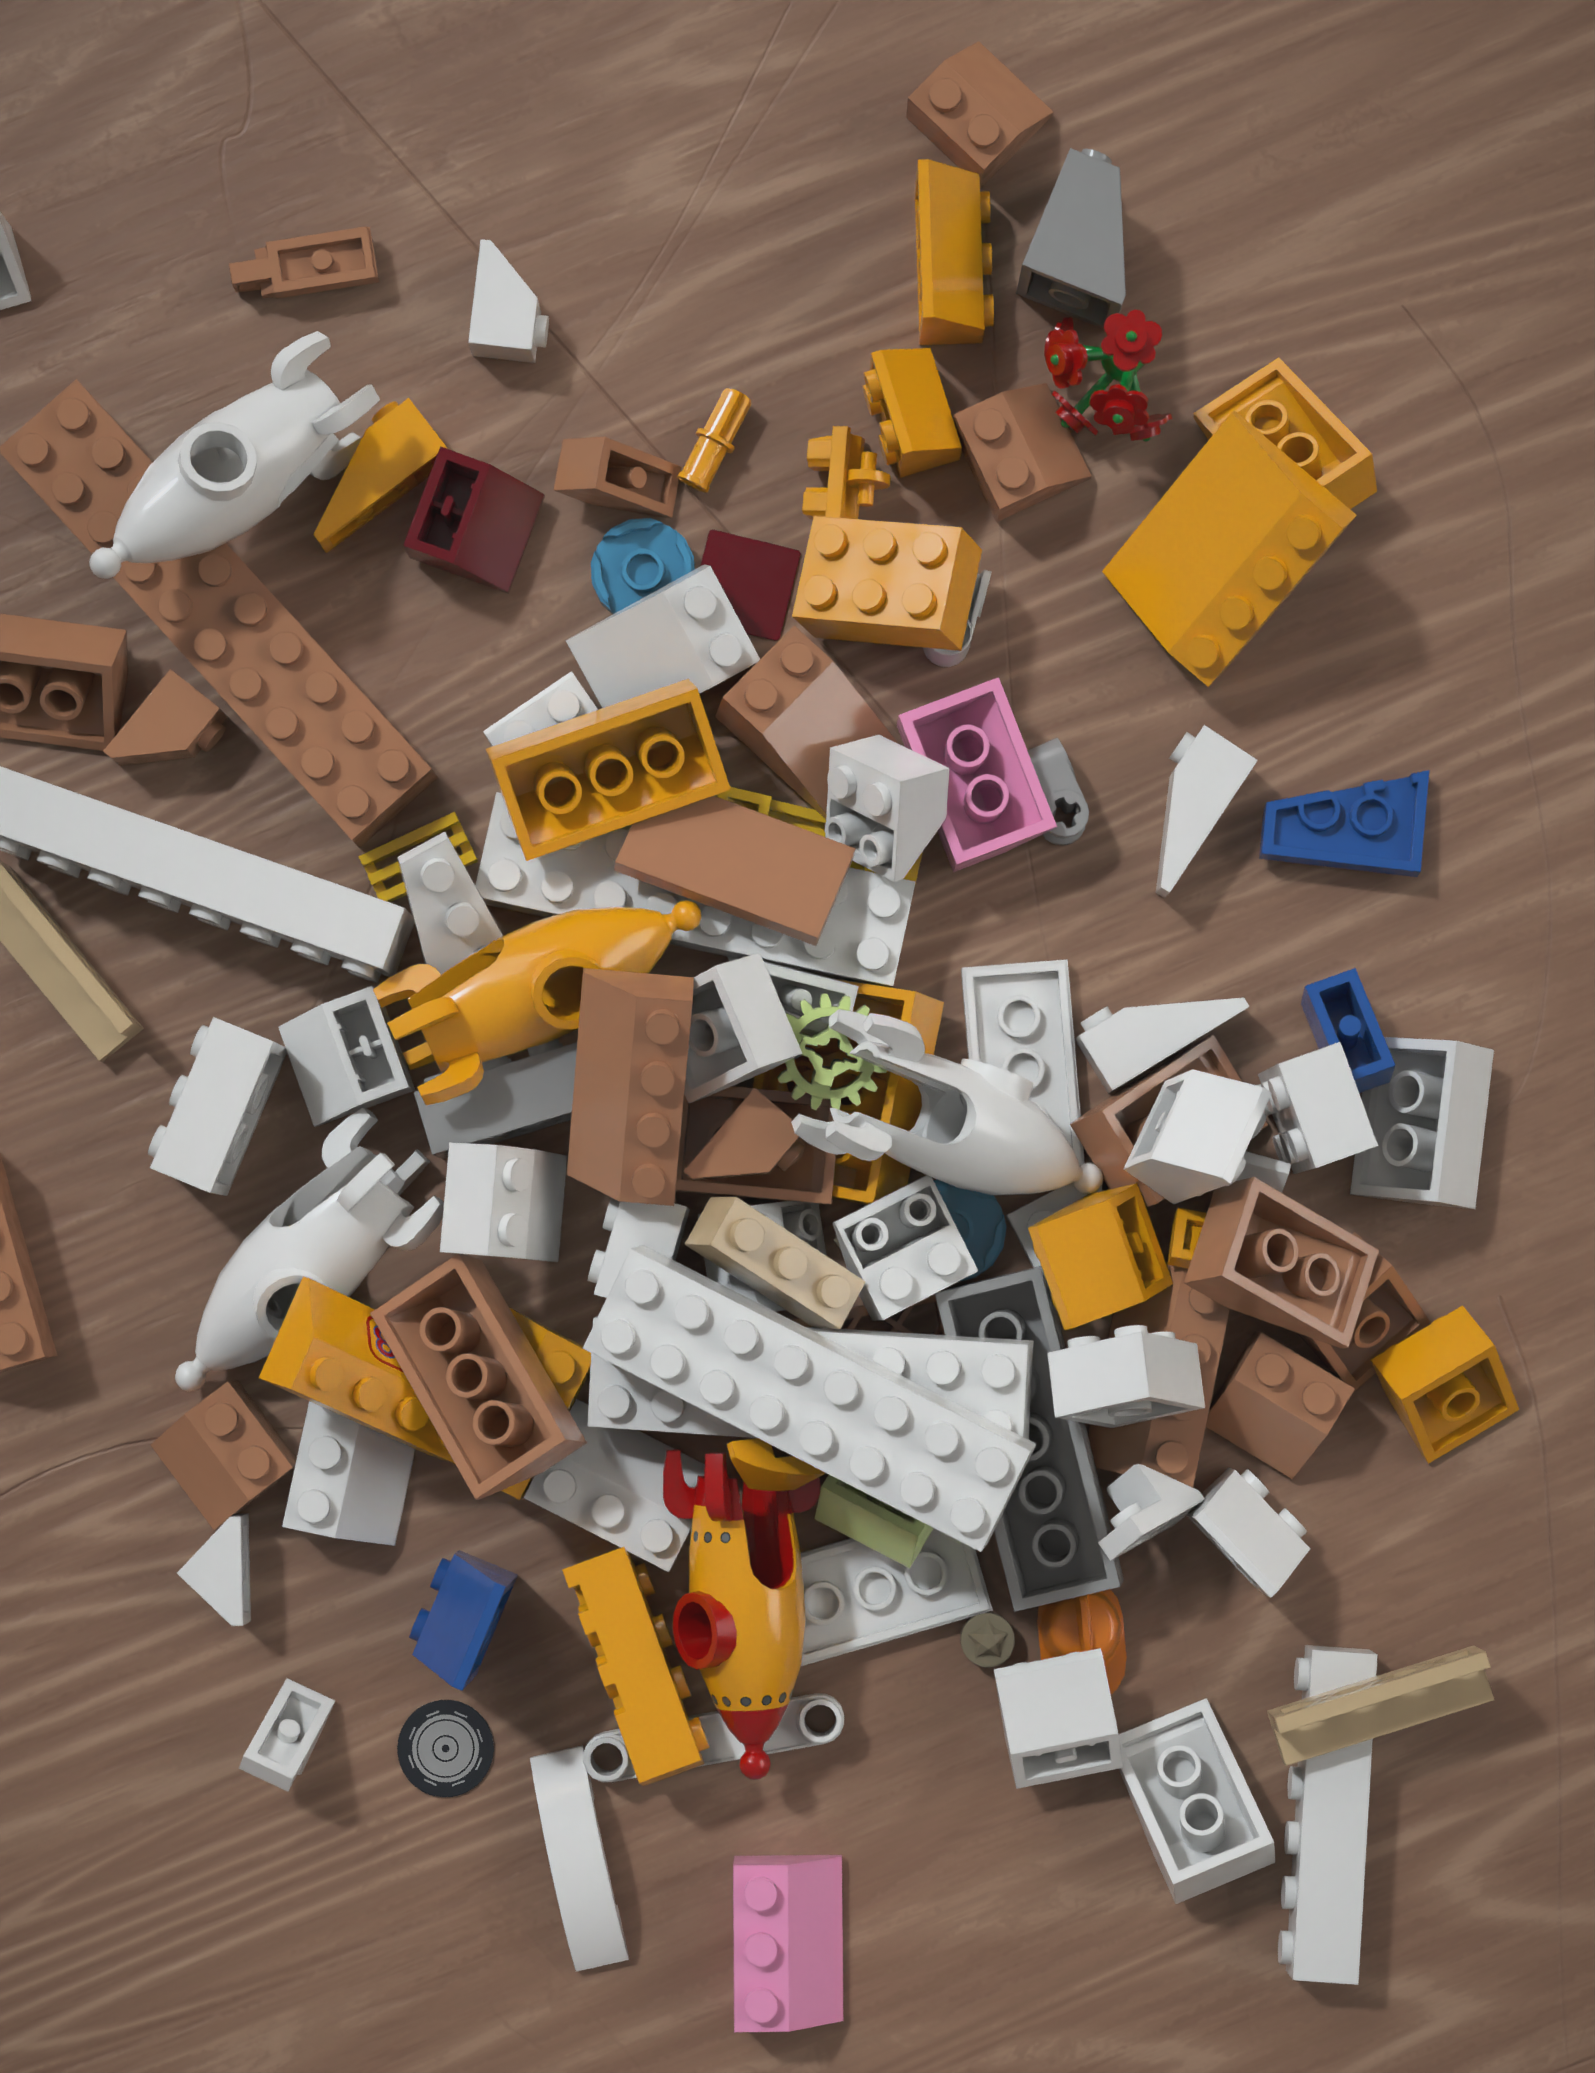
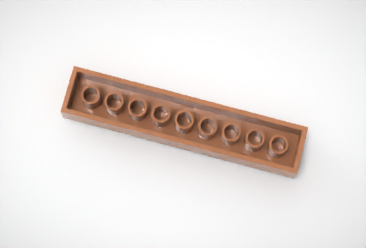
(226, 625)

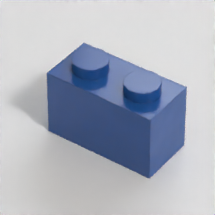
(1342, 1013)

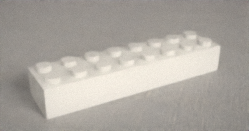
(208, 876)
(856, 944)
(975, 1372)
(809, 1396)

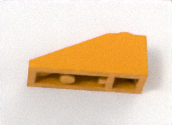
(386, 465)

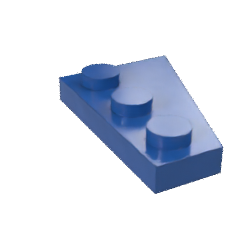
(1353, 828)

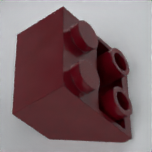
(473, 520)

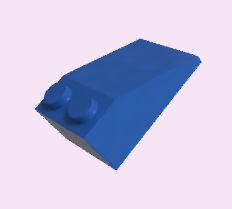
(462, 1618)

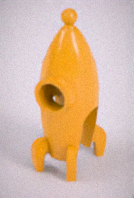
(520, 988)

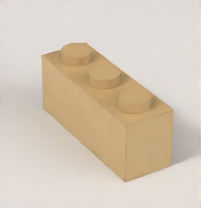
(775, 1262)

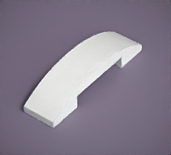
(578, 1859)

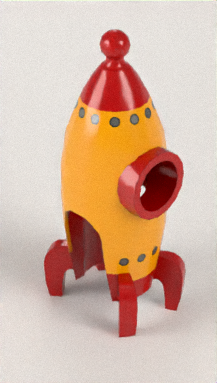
(743, 1597)

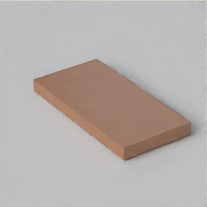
(740, 864)

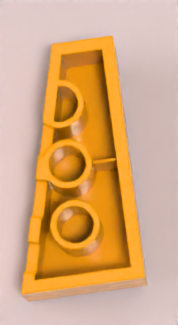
(636, 1665)

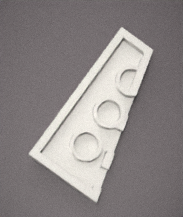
(445, 904)

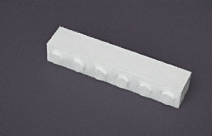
(1327, 1836)

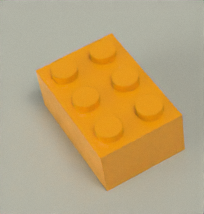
(887, 582)

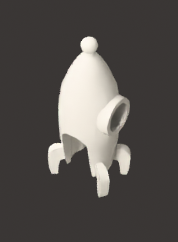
(238, 464)
(972, 1121)
(324, 1231)

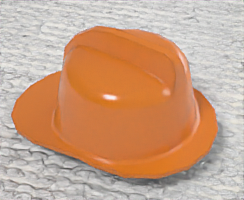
(1085, 1625)

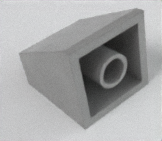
(1078, 245)

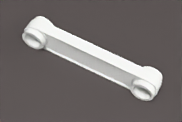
(723, 1745)

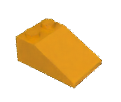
(1300, 427)

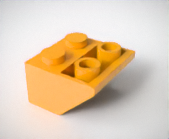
(913, 410)
(1100, 1255)

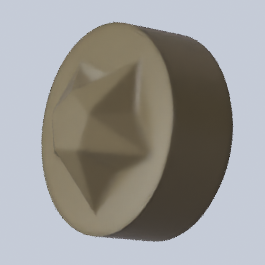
(987, 1639)

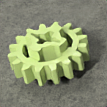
(822, 1075)

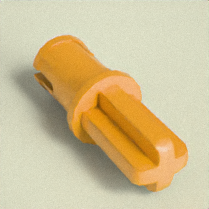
(715, 440)

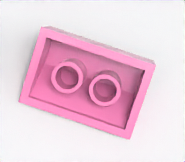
(992, 781)
(787, 1942)

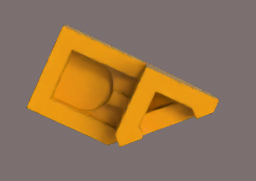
(763, 1471)

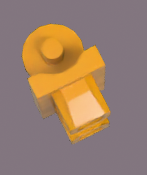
(850, 477)

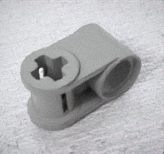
(1060, 790)

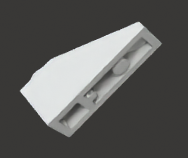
(1197, 795)
(1142, 1036)

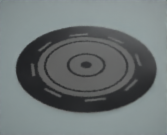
(445, 1748)

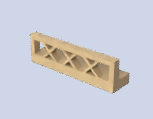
(62, 970)
(1381, 1704)

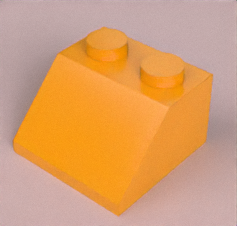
(1446, 1383)

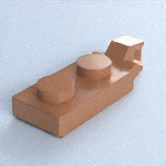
(309, 264)

